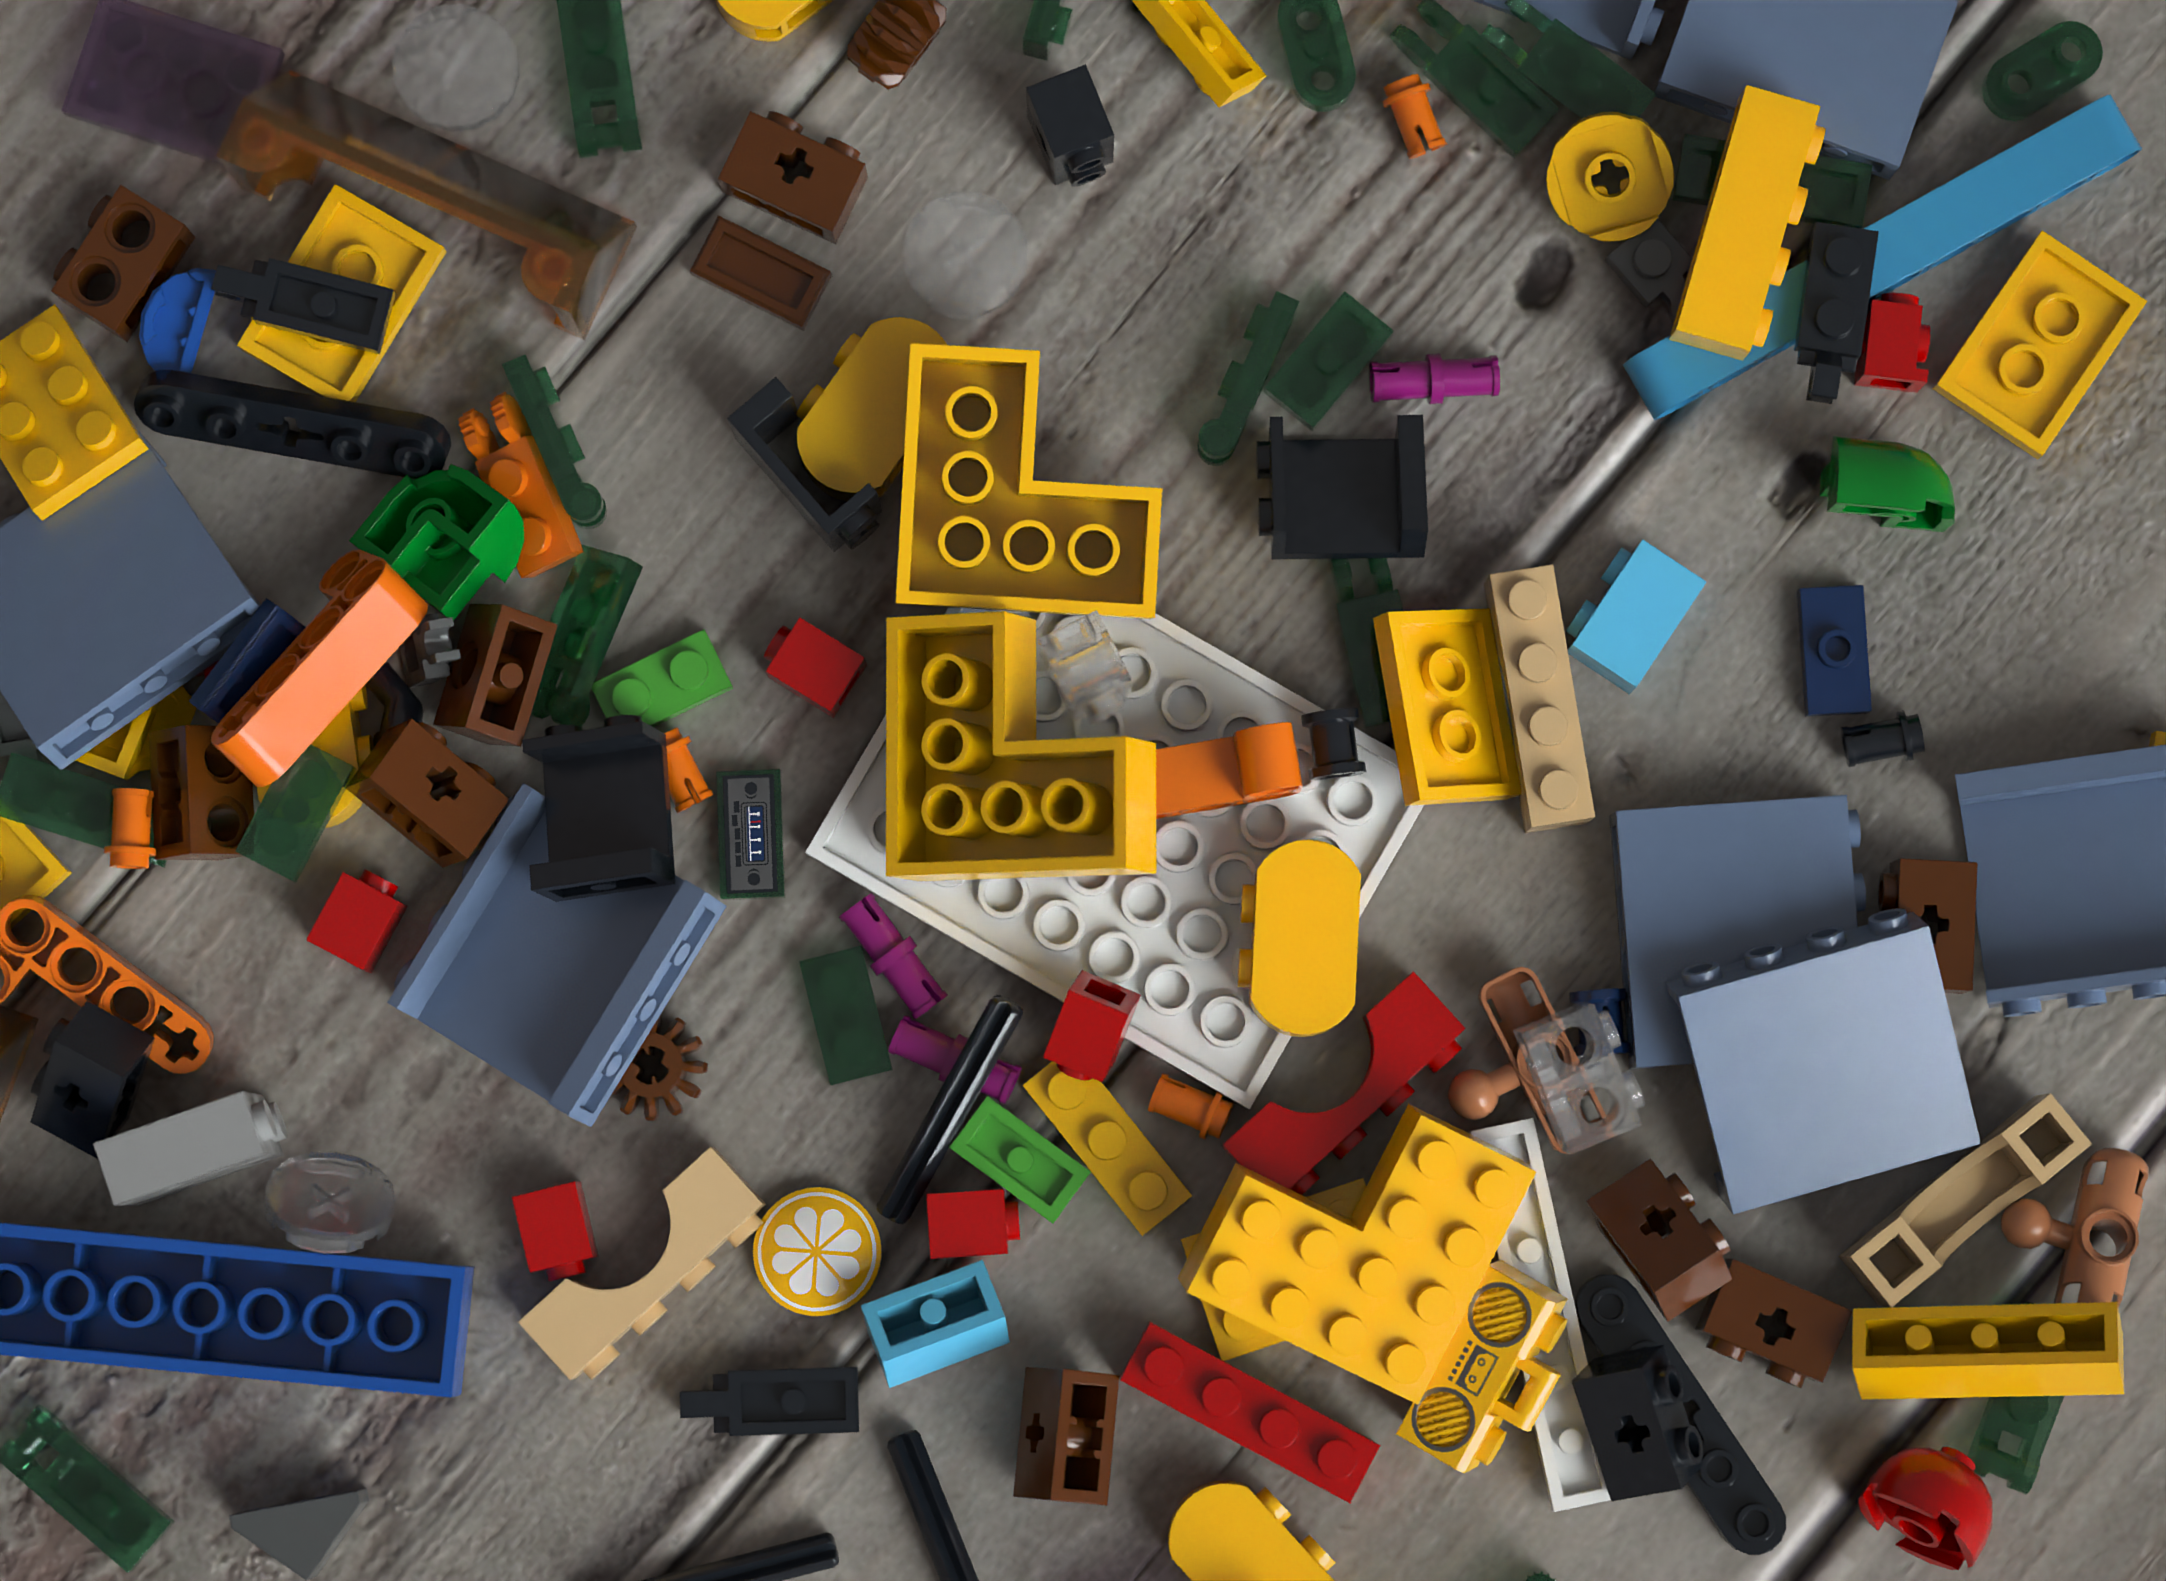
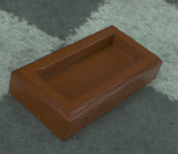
(760, 272)

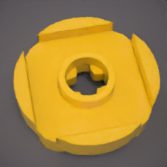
(1591, 207)

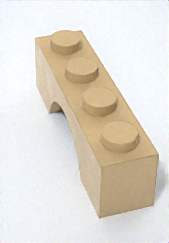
(1540, 698)
(1963, 1198)
(706, 1209)

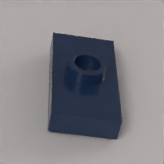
(1834, 650)
(246, 659)

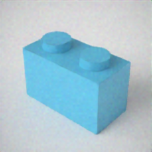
(1634, 616)
(936, 1323)

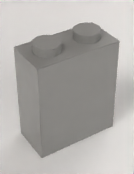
(191, 1148)

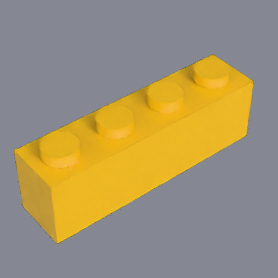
(1746, 223)
(1988, 1351)

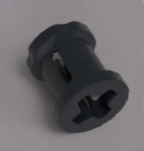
(1333, 743)

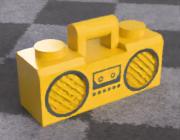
(1495, 1340)

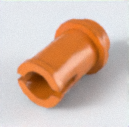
(1413, 111)
(684, 771)
(131, 829)
(1191, 1106)

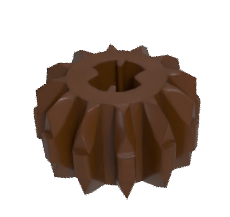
(895, 39)
(674, 1060)

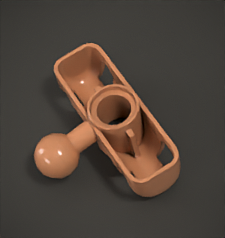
(1476, 1093)
(2104, 1207)

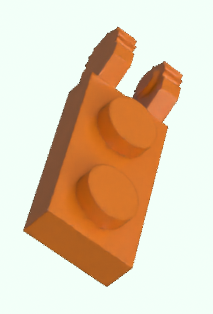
(522, 478)

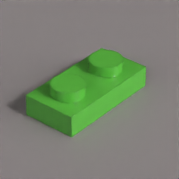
(665, 682)
(1020, 1159)

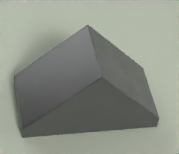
(302, 1531)

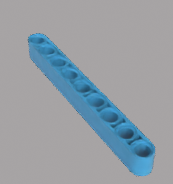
(1913, 241)

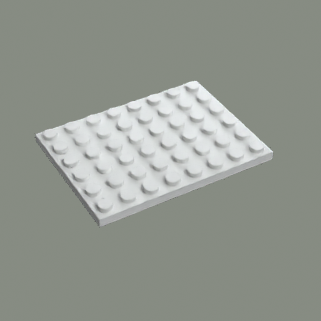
(1161, 932)

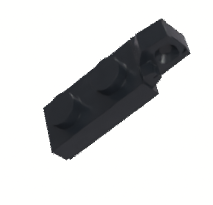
(310, 302)
(1834, 305)
(778, 1401)

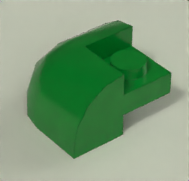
(1888, 482)
(444, 536)

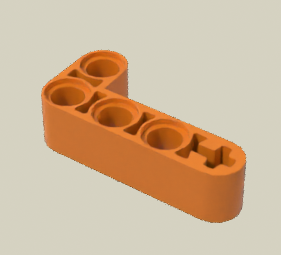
(322, 668)
(1228, 771)
(111, 974)

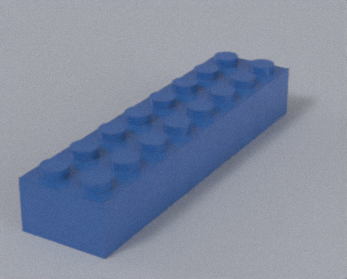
(233, 1310)

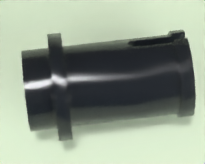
(1883, 739)

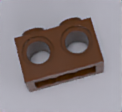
(135, 269)
(192, 793)

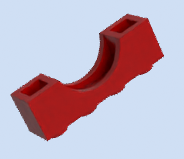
(1404, 1035)
(1249, 1412)

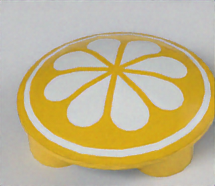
(817, 1251)

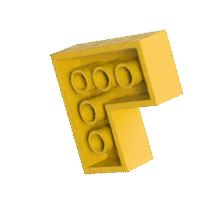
(978, 522)
(974, 784)
(1370, 1287)

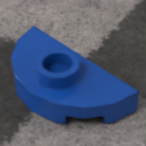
(176, 320)

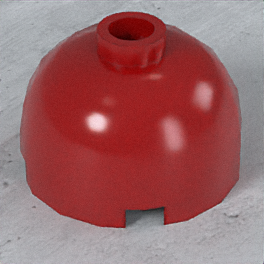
(1932, 1502)

